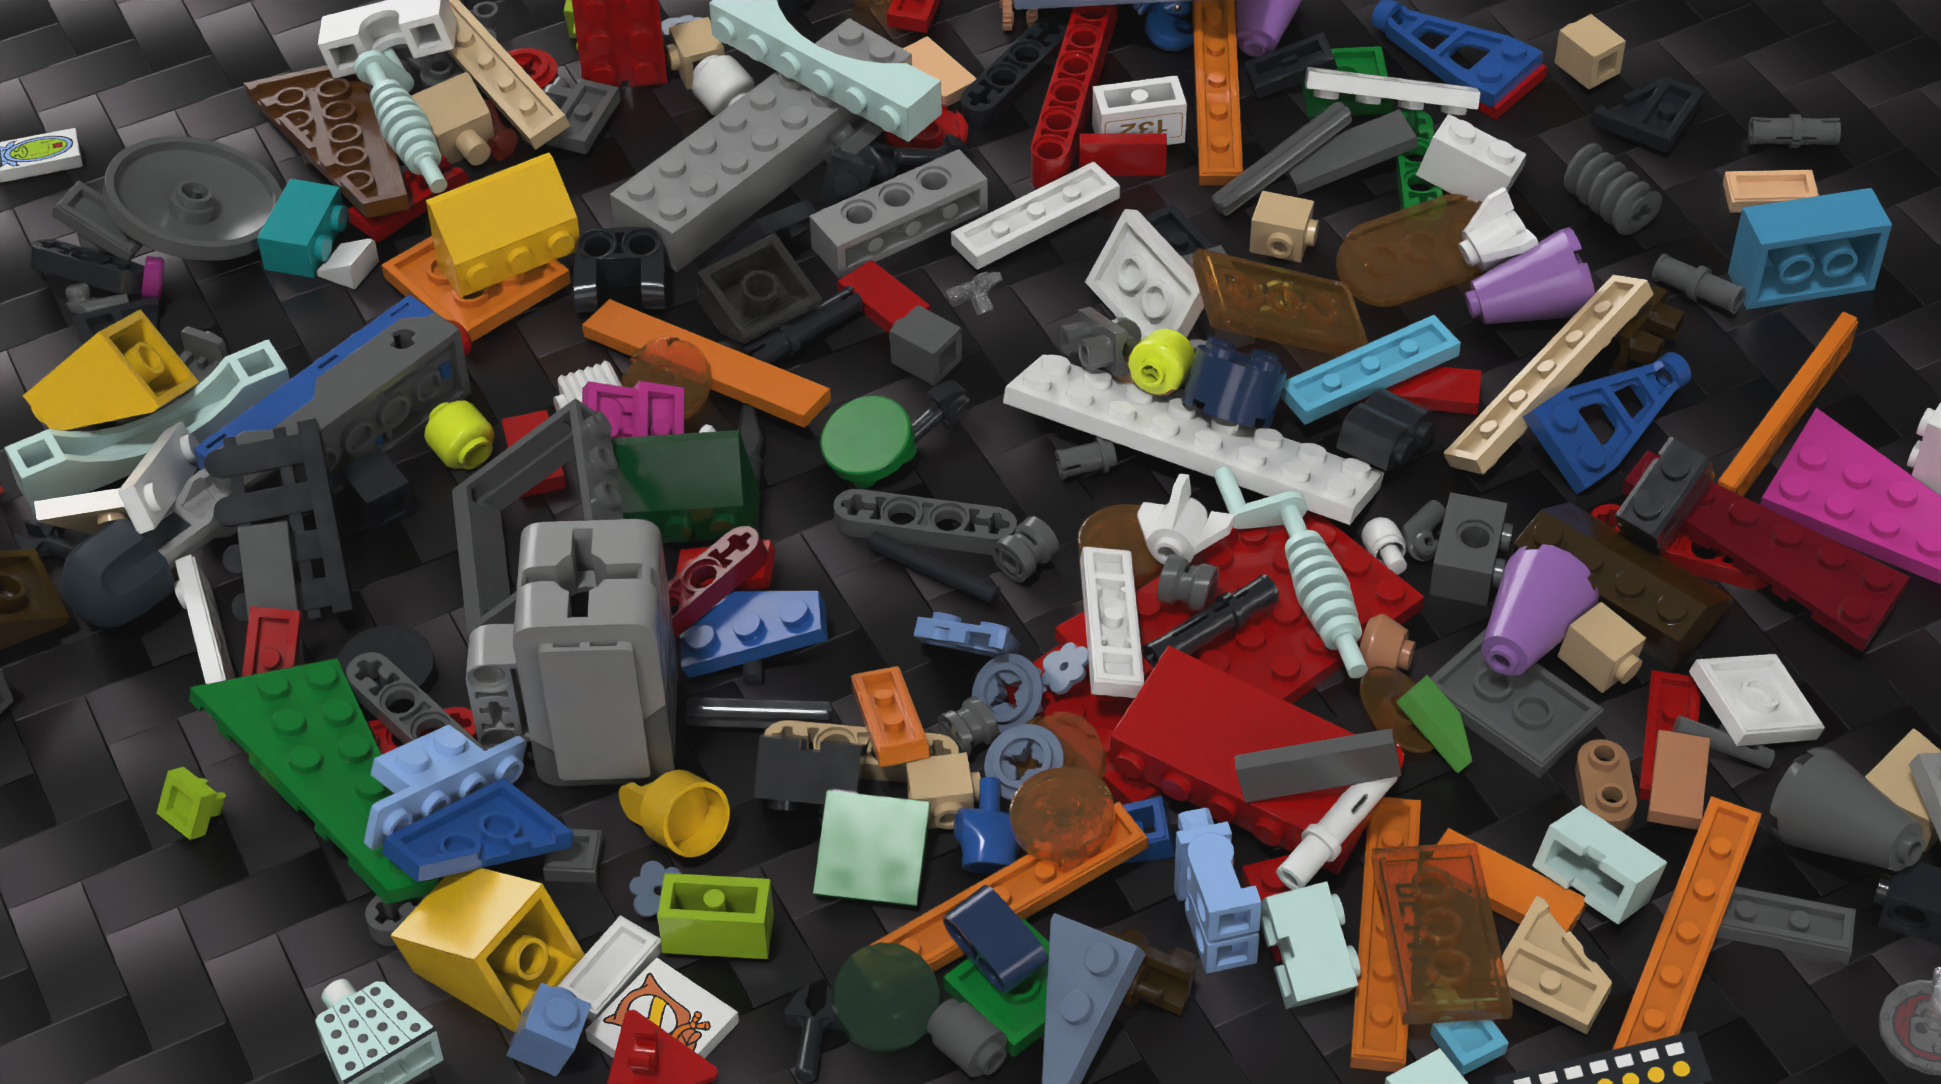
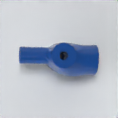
(986, 832)

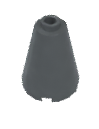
(1843, 815)

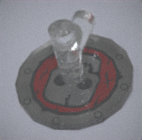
(1913, 1024)

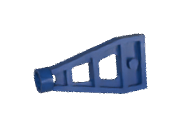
(1495, 75)
(1571, 440)

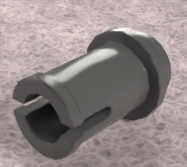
(1086, 458)

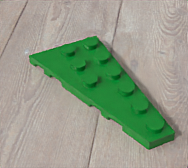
(317, 754)

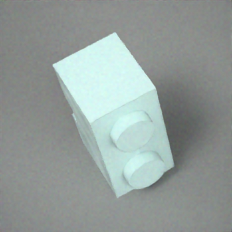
(1599, 863)
(1311, 944)

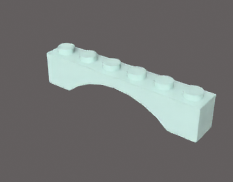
(885, 93)
(80, 461)

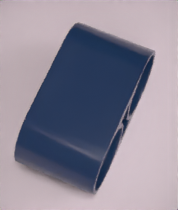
(995, 939)

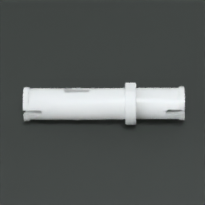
(1323, 840)

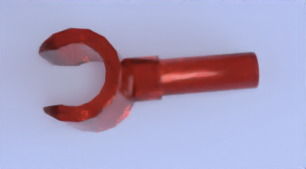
(505, 140)

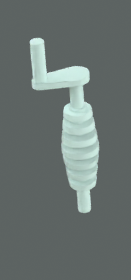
(400, 116)
(1315, 573)

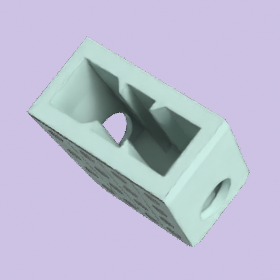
(374, 1035)

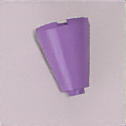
(1262, 24)
(1534, 285)
(1534, 606)

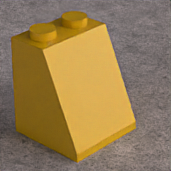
(112, 377)
(489, 941)

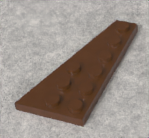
(336, 133)

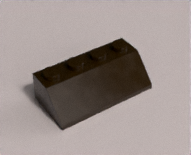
(1635, 582)

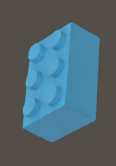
(1809, 248)

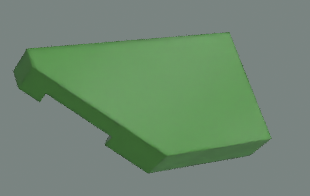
(1437, 721)

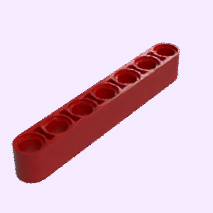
(1071, 92)

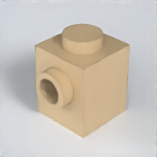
(689, 46)
(1589, 51)
(1283, 226)
(1602, 648)
(945, 784)

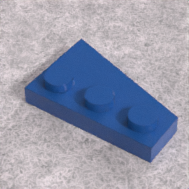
(751, 628)

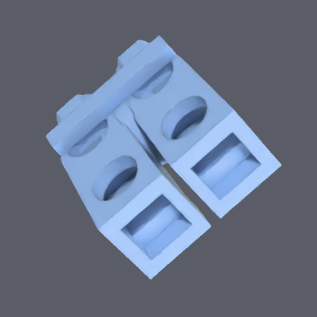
(1217, 908)

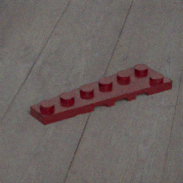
(1839, 585)

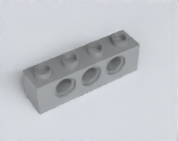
(899, 213)

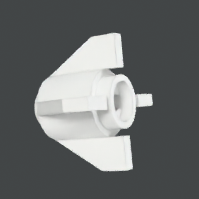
(1495, 233)
(1181, 524)

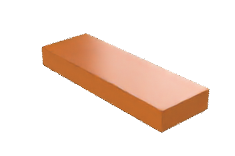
(889, 716)
(1515, 887)

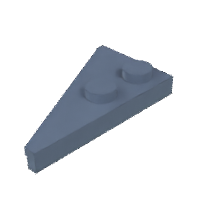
(1084, 991)

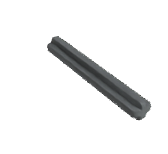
(1281, 159)

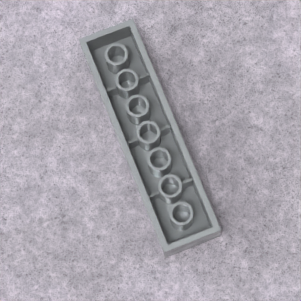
(742, 156)

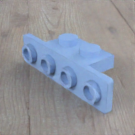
(435, 774)

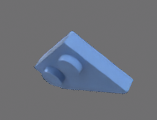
(982, 639)

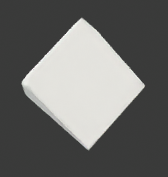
(350, 263)

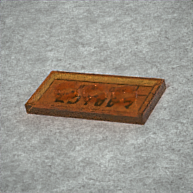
(1278, 304)
(1441, 934)

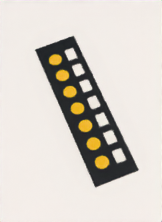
(1658, 1061)

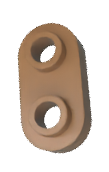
(1606, 781)

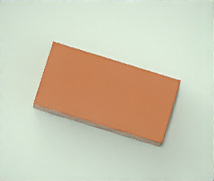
(1678, 779)

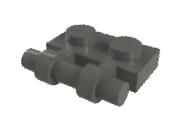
(586, 109)

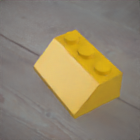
(502, 225)

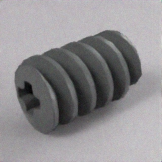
(1611, 190)

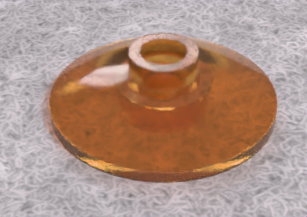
(1379, 692)

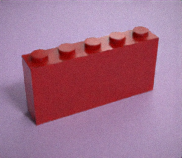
(1185, 741)

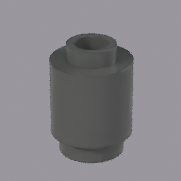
(967, 1038)

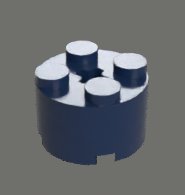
(1235, 383)

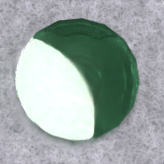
(884, 997)

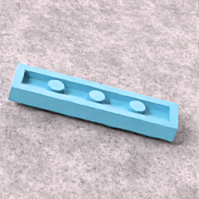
(1369, 369)

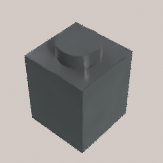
(925, 345)

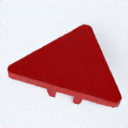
(655, 1057)

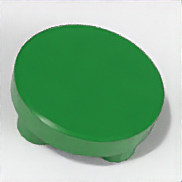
(867, 440)

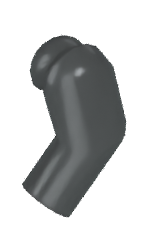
(82, 302)

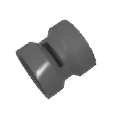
(1021, 552)
(1187, 583)

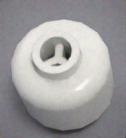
(720, 82)

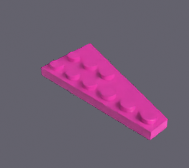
(1858, 498)

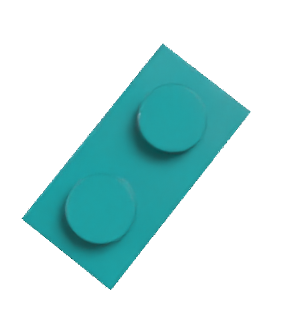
(302, 228)

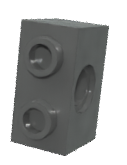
(1469, 549)

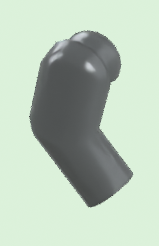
(1419, 528)

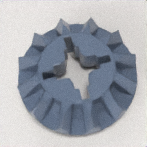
(1017, 672)
(1014, 747)

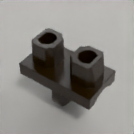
(1637, 335)
(1162, 976)

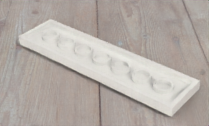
(1193, 439)

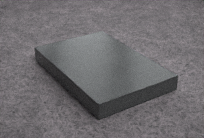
(1524, 715)

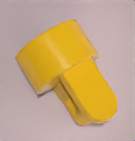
(678, 811)

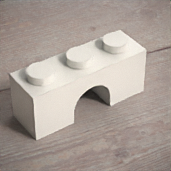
(421, 24)

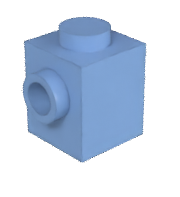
(549, 1029)

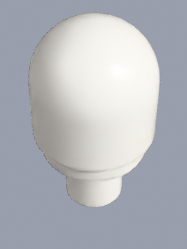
(1386, 543)

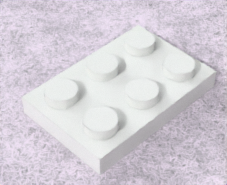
(1145, 278)

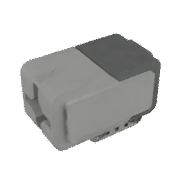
(587, 656)

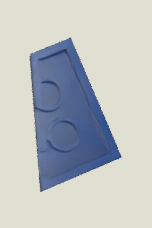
(476, 832)

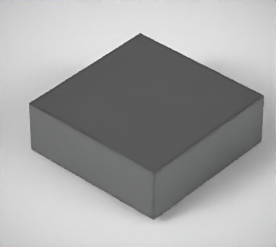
(576, 863)

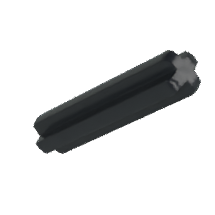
(753, 712)

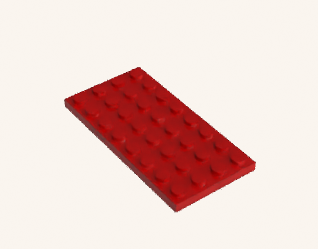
(1272, 651)

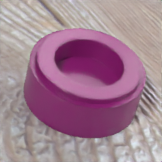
(153, 277)

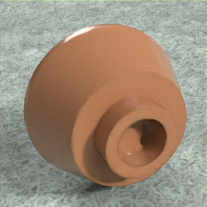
(1386, 644)

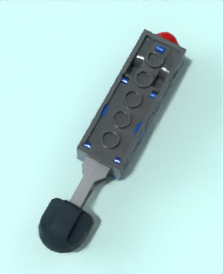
(365, 397)

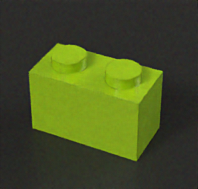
(716, 916)

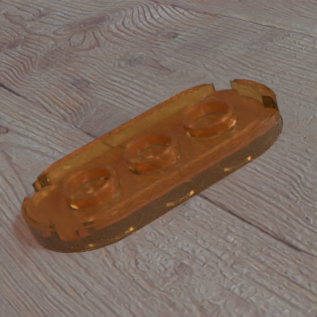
(1408, 252)

